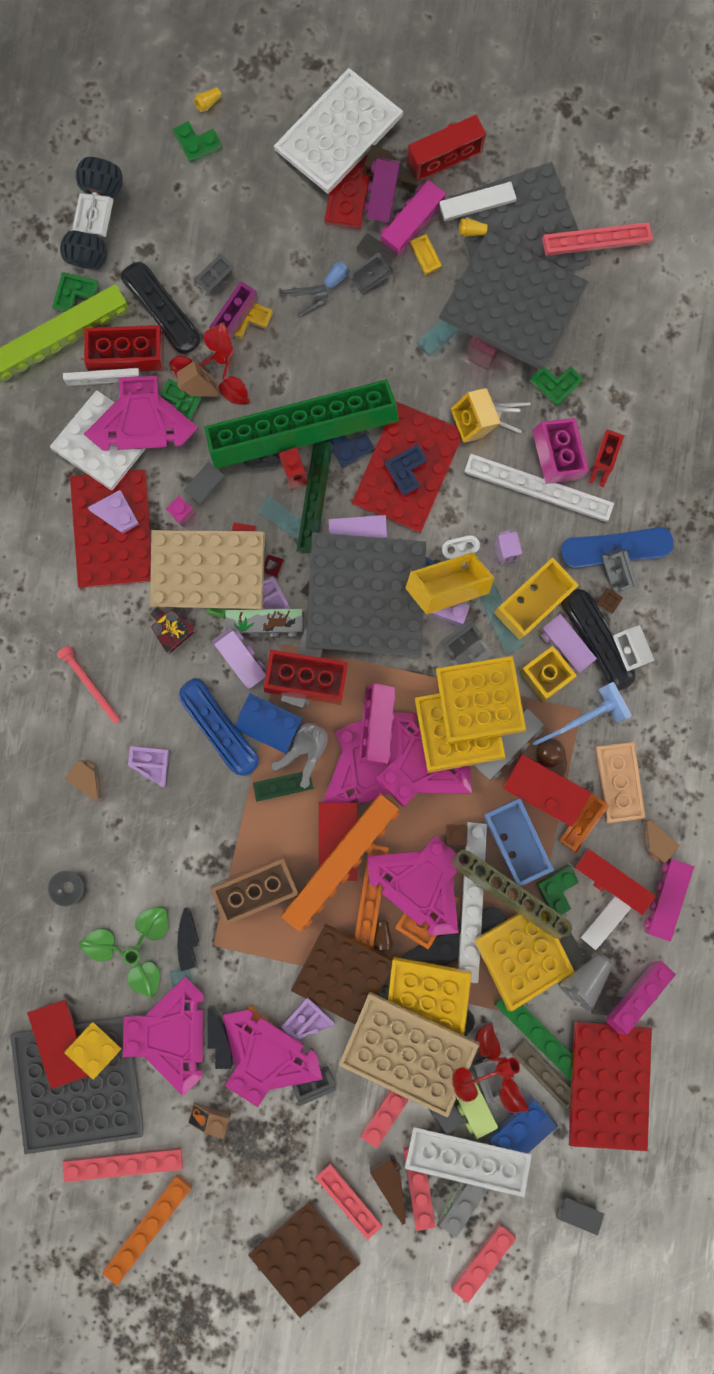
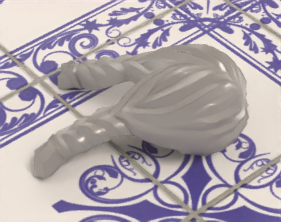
(309, 740)

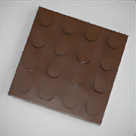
(342, 973)
(304, 1258)

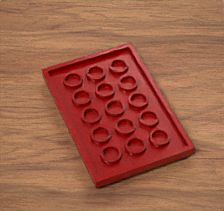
(377, 489)
(102, 551)
(610, 1087)

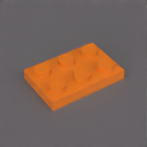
(416, 932)

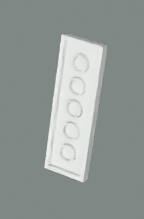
(468, 1162)

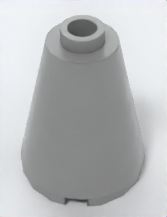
(587, 982)

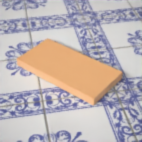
(620, 782)

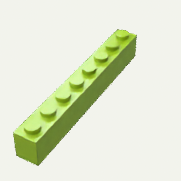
(61, 331)

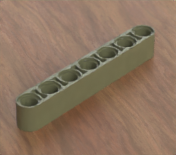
(521, 895)

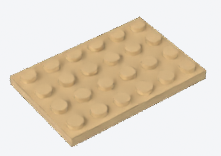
(207, 569)
(407, 1053)

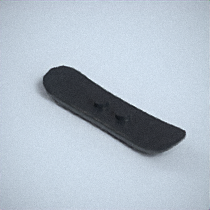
(161, 307)
(598, 637)
(446, 946)

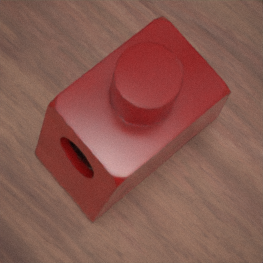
(293, 467)

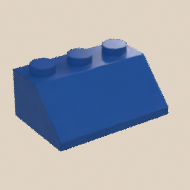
(268, 723)
(523, 1129)

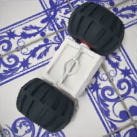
(93, 211)

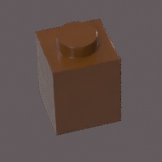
(456, 835)

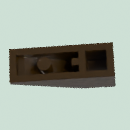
(405, 179)

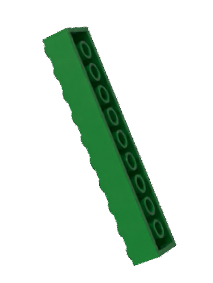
(301, 423)

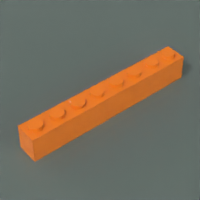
(339, 862)

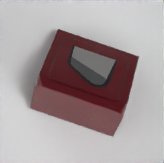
(273, 566)

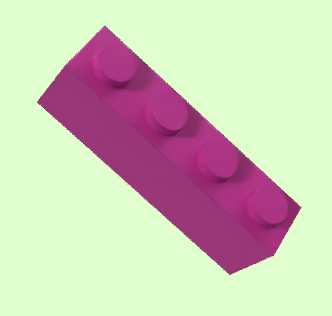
(412, 217)
(377, 725)
(668, 900)
(640, 997)

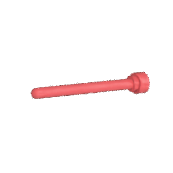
(67, 655)

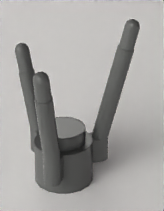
(318, 294)

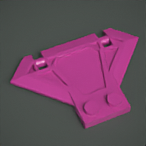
(140, 419)
(408, 768)
(351, 773)
(420, 884)
(170, 1036)
(265, 1058)

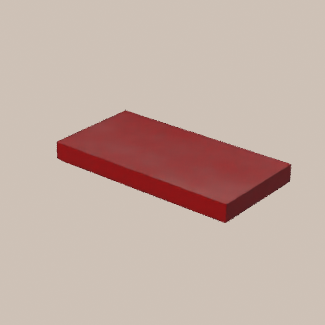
(349, 198)
(334, 823)
(54, 1034)

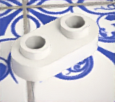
(459, 546)

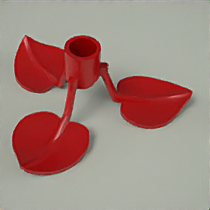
(218, 340)
(510, 1094)

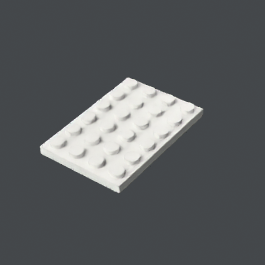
(338, 130)

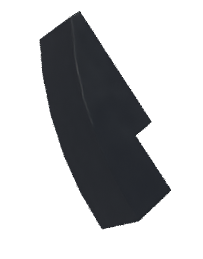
(187, 941)
(218, 1040)

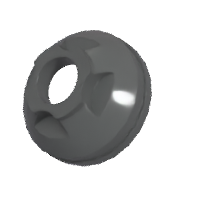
(56, 891)

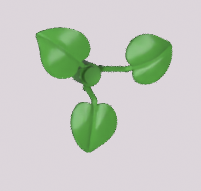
(145, 977)

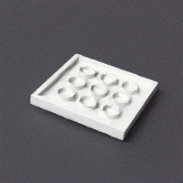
(75, 447)

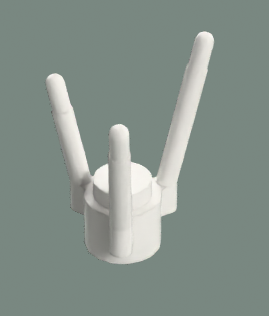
(501, 407)

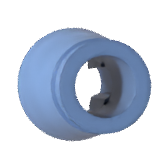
(336, 274)

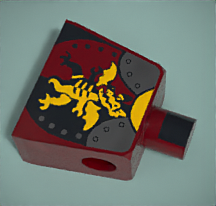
(170, 629)

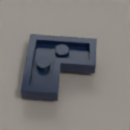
(352, 451)
(401, 469)

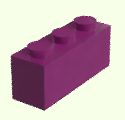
(382, 189)
(236, 308)

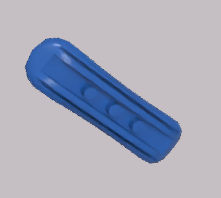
(639, 545)
(218, 728)

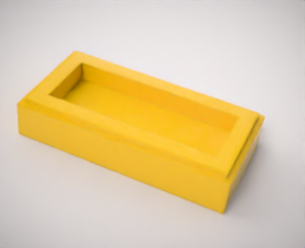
(425, 254)

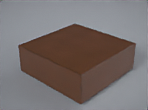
(609, 600)

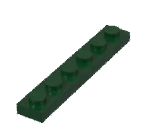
(314, 495)

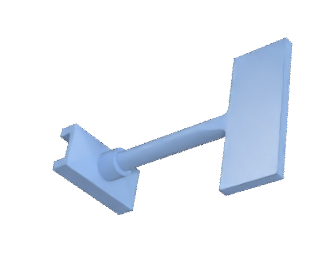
(612, 703)

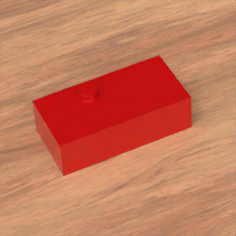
(446, 148)
(124, 348)
(305, 677)
(546, 790)
(614, 881)

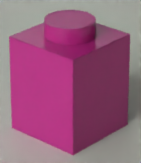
(180, 511)

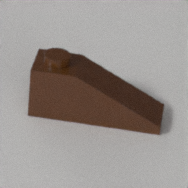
(388, 1178)

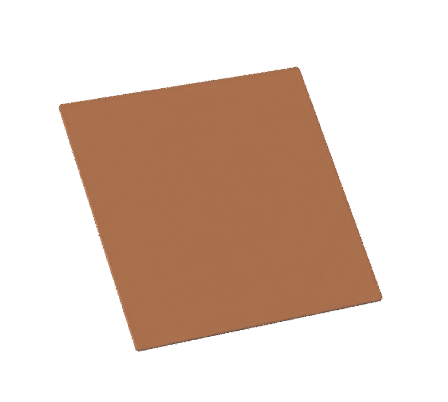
(290, 825)

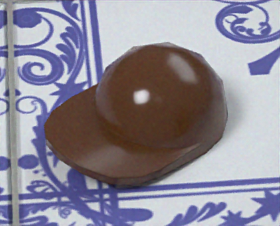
(552, 755)

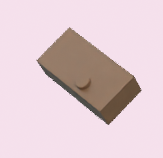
(254, 890)

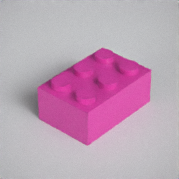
(560, 450)

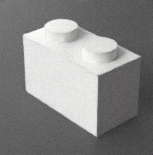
(633, 648)

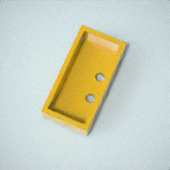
(449, 583)
(552, 587)

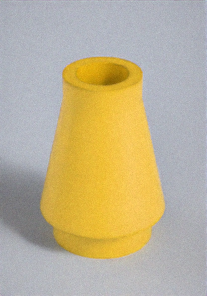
(206, 99)
(470, 227)

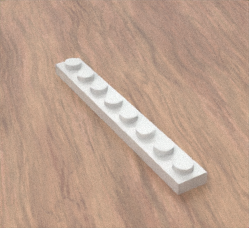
(536, 487)
(472, 904)

